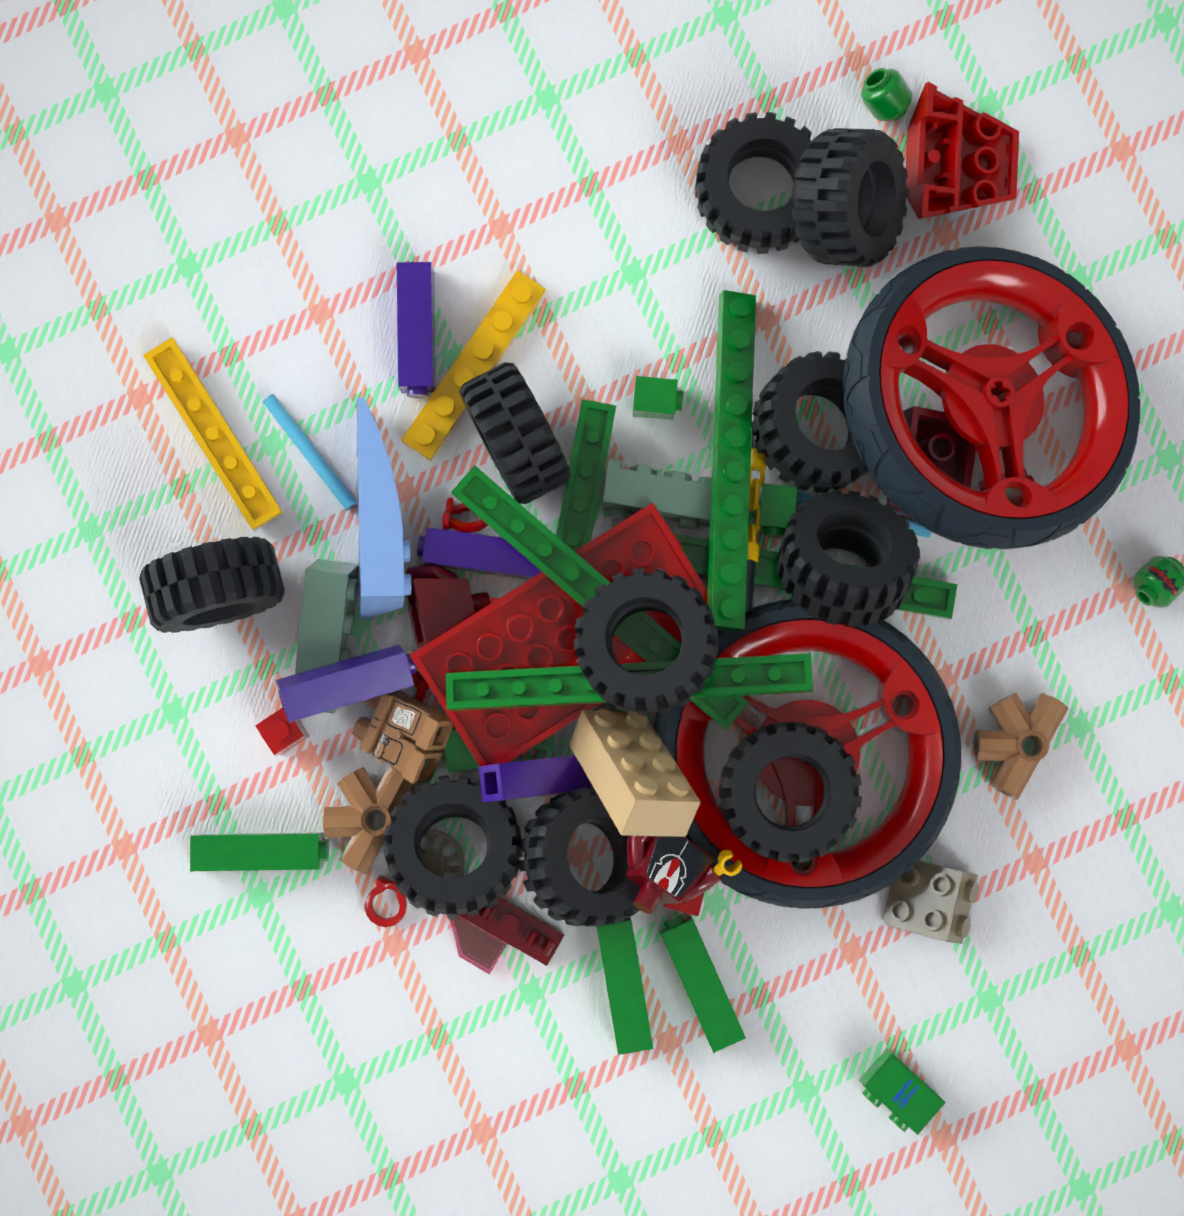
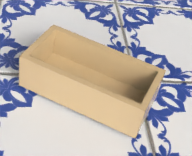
(634, 774)

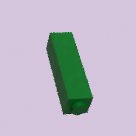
(258, 851)
(701, 982)
(625, 987)

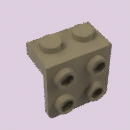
(932, 902)

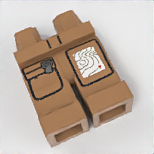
(404, 734)

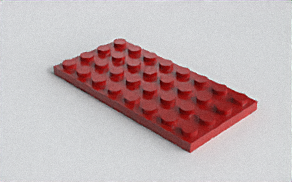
(537, 630)

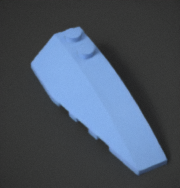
(380, 522)

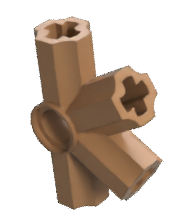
(1006, 743)
(355, 820)

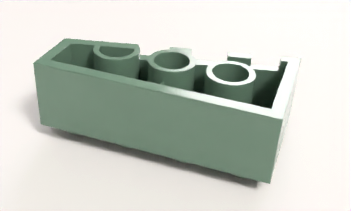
(672, 494)
(326, 614)

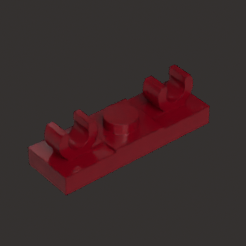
(519, 929)

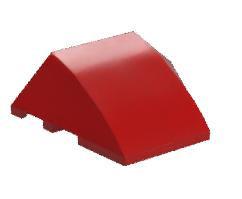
(958, 157)

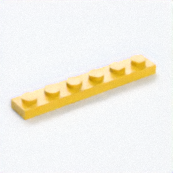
(477, 357)
(213, 434)

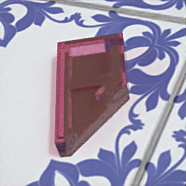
(476, 944)

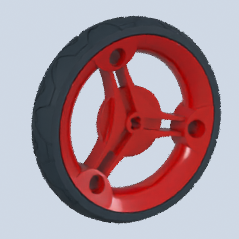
(991, 398)
(928, 784)

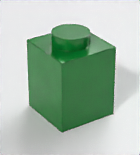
(656, 398)
(776, 507)

